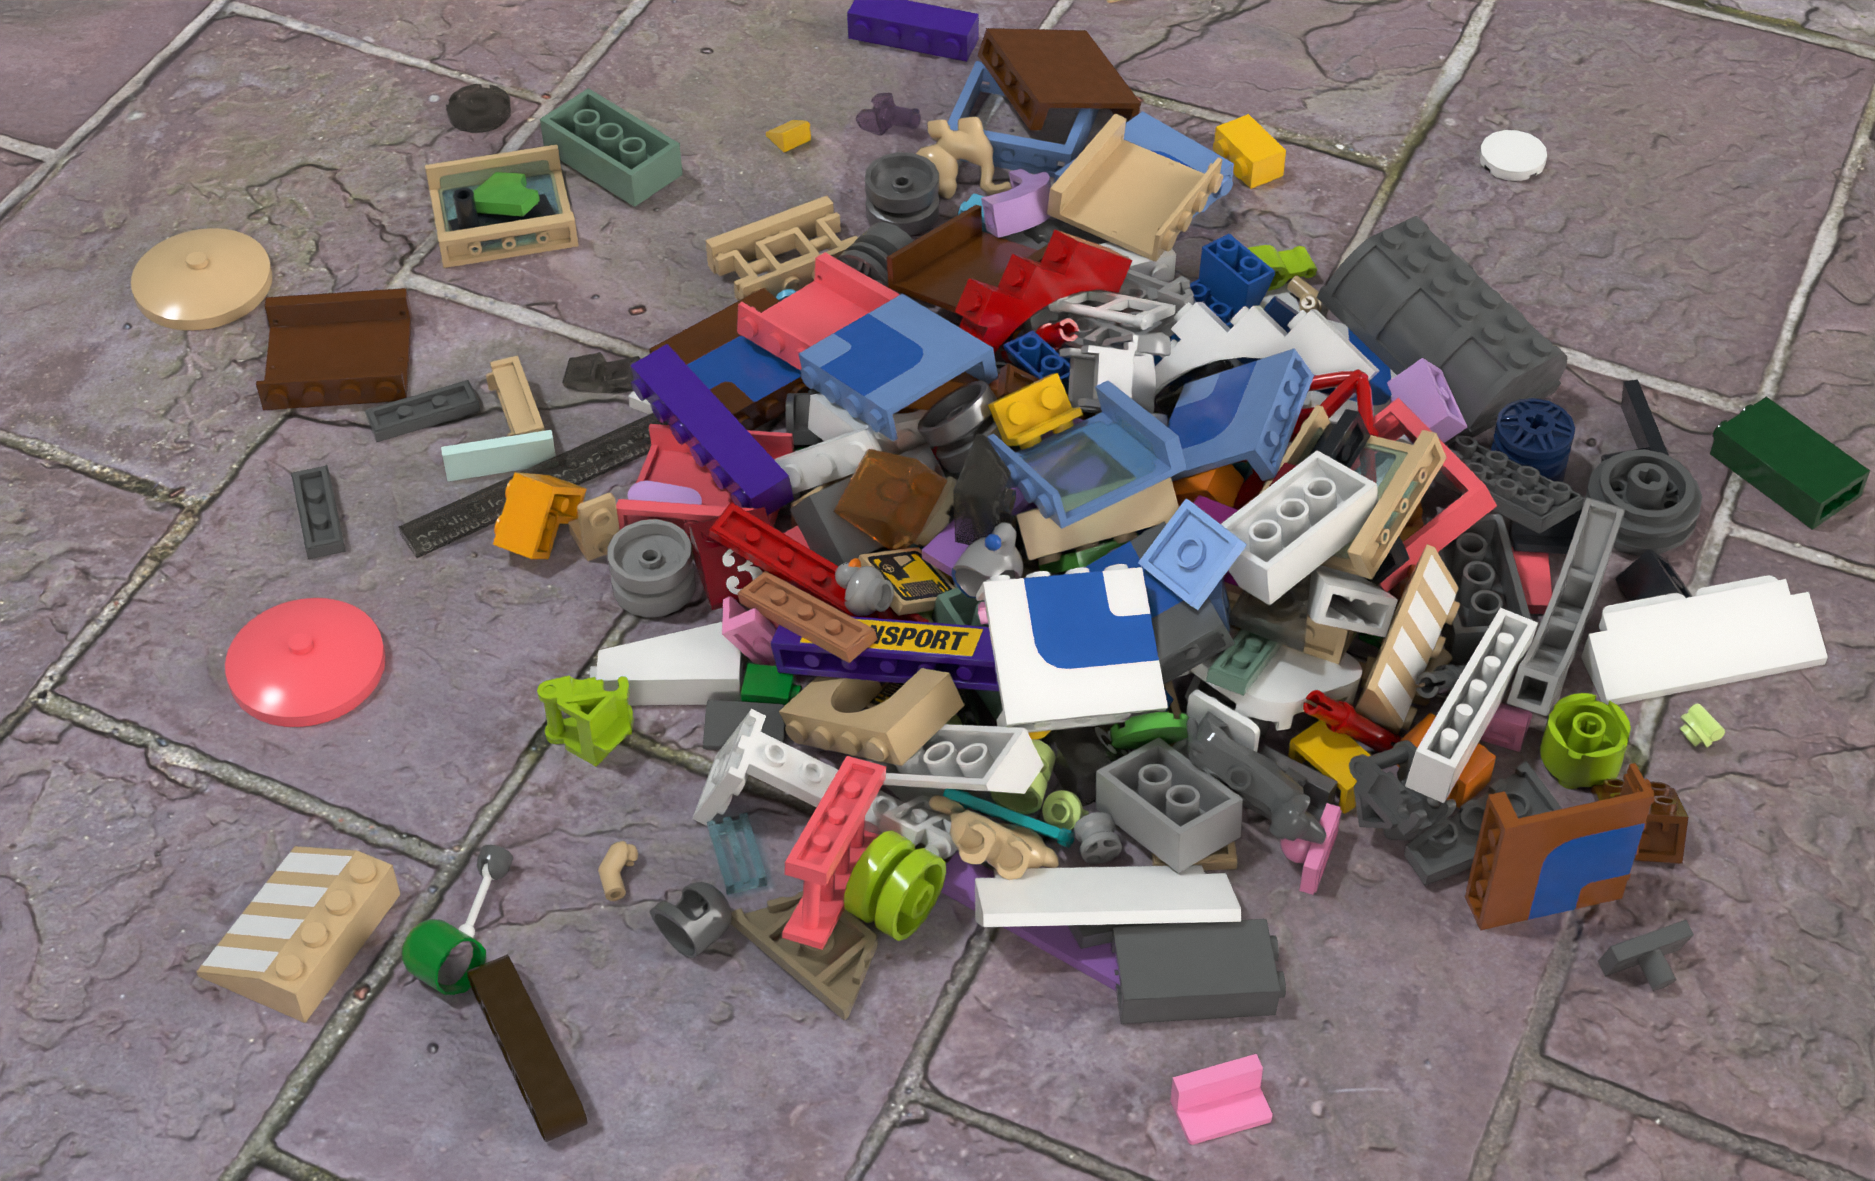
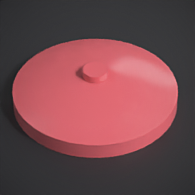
(305, 662)

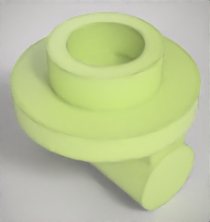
(1701, 727)
(1063, 809)

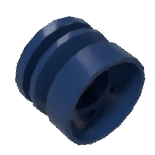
(1535, 436)

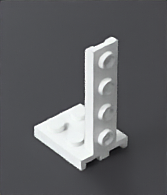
(776, 764)

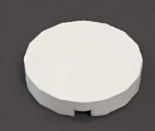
(1513, 155)

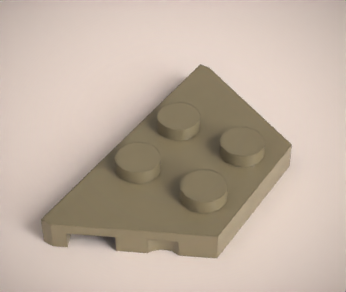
(829, 973)

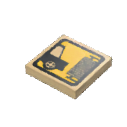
(913, 579)

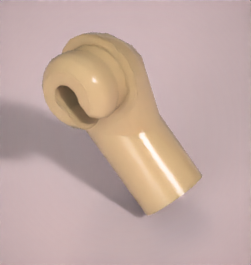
(1305, 293)

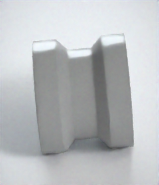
(1097, 838)

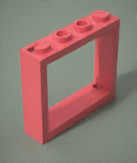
(1455, 519)

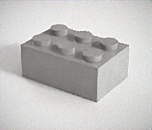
(1169, 804)

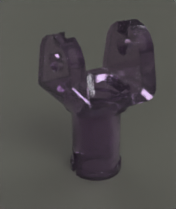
(887, 114)

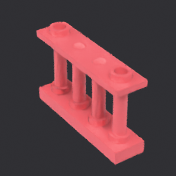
(831, 849)

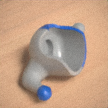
(988, 558)

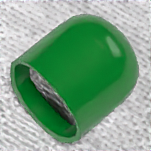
(429, 947)

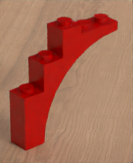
(1028, 285)

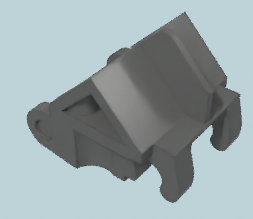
(1385, 800)

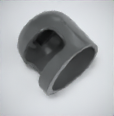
(695, 920)

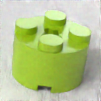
(1584, 741)

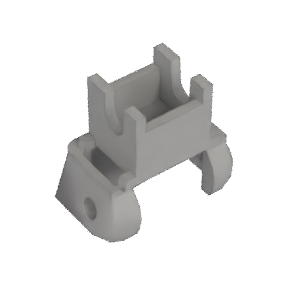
(1121, 360)

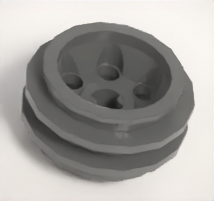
(1643, 486)

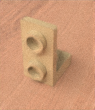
(595, 525)

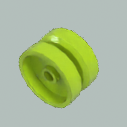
(894, 885)

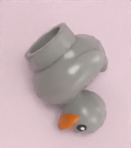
(864, 587)

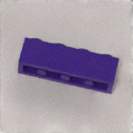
(914, 27)

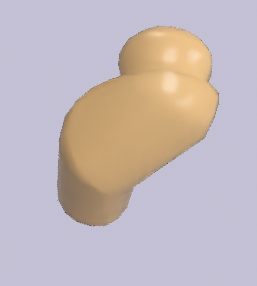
(616, 858)

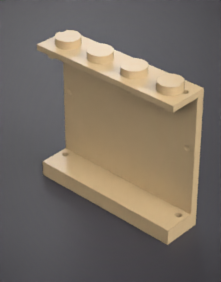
(1131, 193)

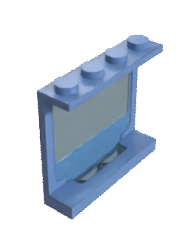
(1095, 460)

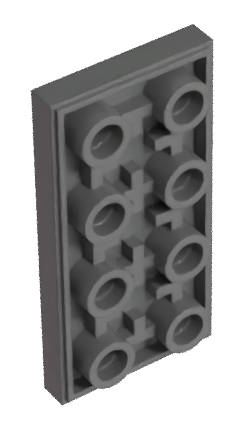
(1515, 488)

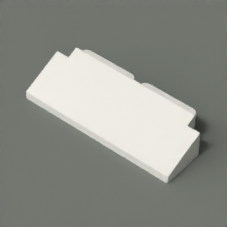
(1702, 640)
(1105, 897)

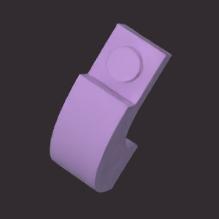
(1020, 207)

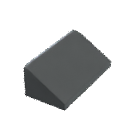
(725, 716)

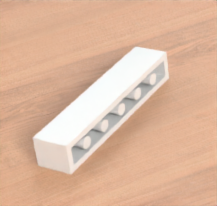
(1470, 706)

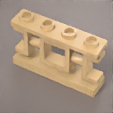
(773, 237)

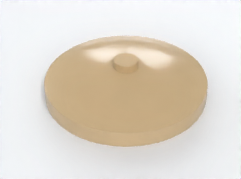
(201, 279)

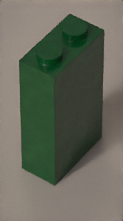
(1789, 462)

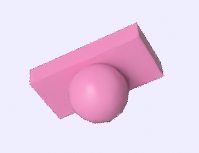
(1313, 854)

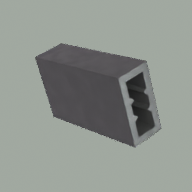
(1196, 971)

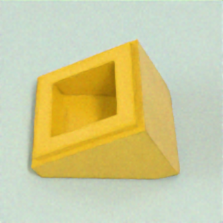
(790, 134)

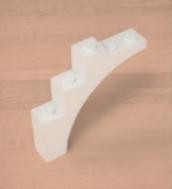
(1256, 335)

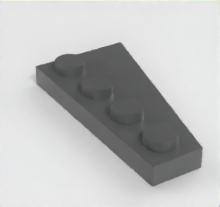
(1452, 844)

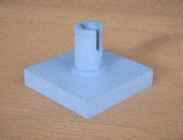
(1192, 554)

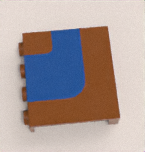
(1556, 857)

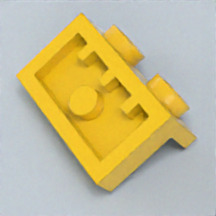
(1034, 411)

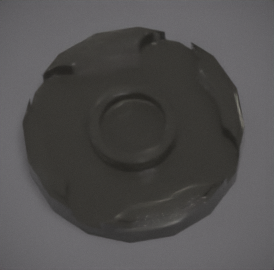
(478, 108)

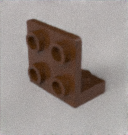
(1665, 824)

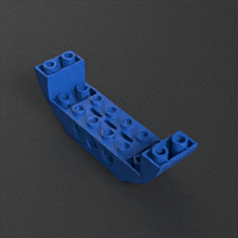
(1226, 283)

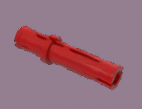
(1053, 334)
(1342, 718)

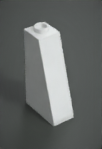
(1349, 602)
(675, 668)

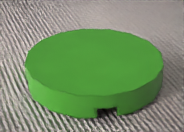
(1148, 727)

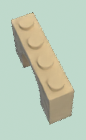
(831, 717)

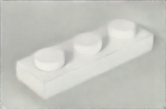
(827, 459)

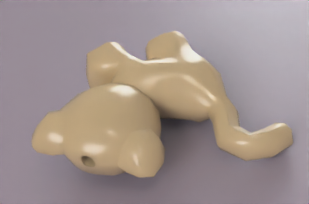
(966, 144)
(1002, 845)

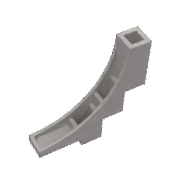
(1569, 609)

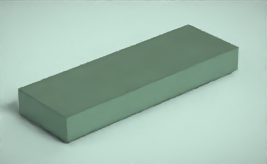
(1243, 662)

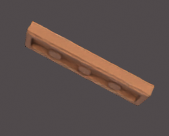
(807, 616)

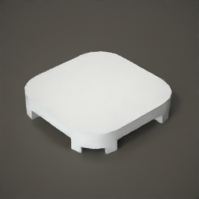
(1287, 682)

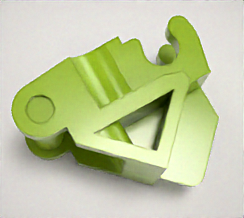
(597, 720)

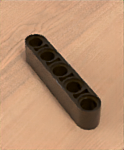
(527, 1048)

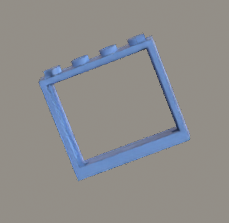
(1021, 152)

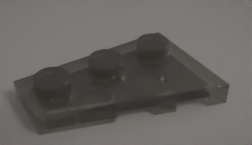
(1281, 621)

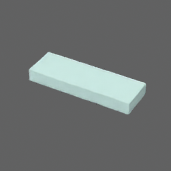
(497, 455)

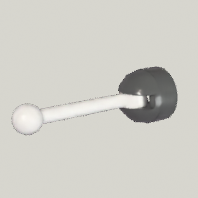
(492, 865)

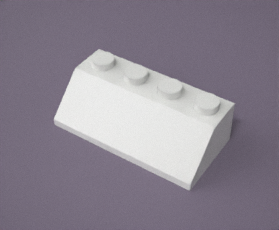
(1299, 525)
(971, 760)

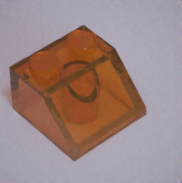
(890, 498)

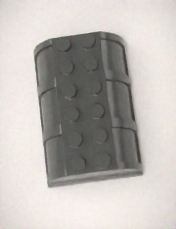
(1421, 300)

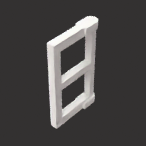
(1152, 310)

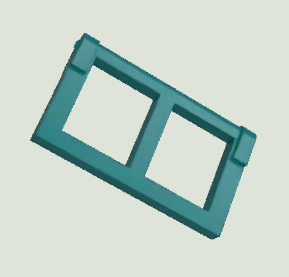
(1063, 836)

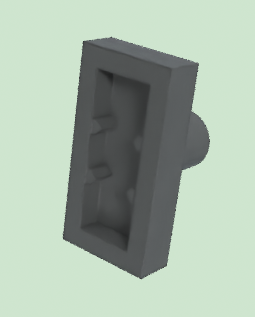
(1649, 953)

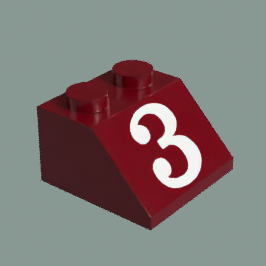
(720, 568)

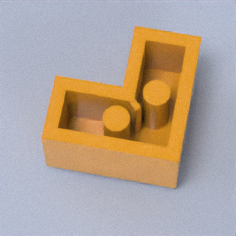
(533, 513)

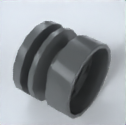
(871, 250)

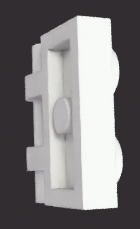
(921, 825)

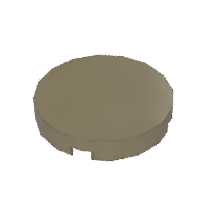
(939, 515)

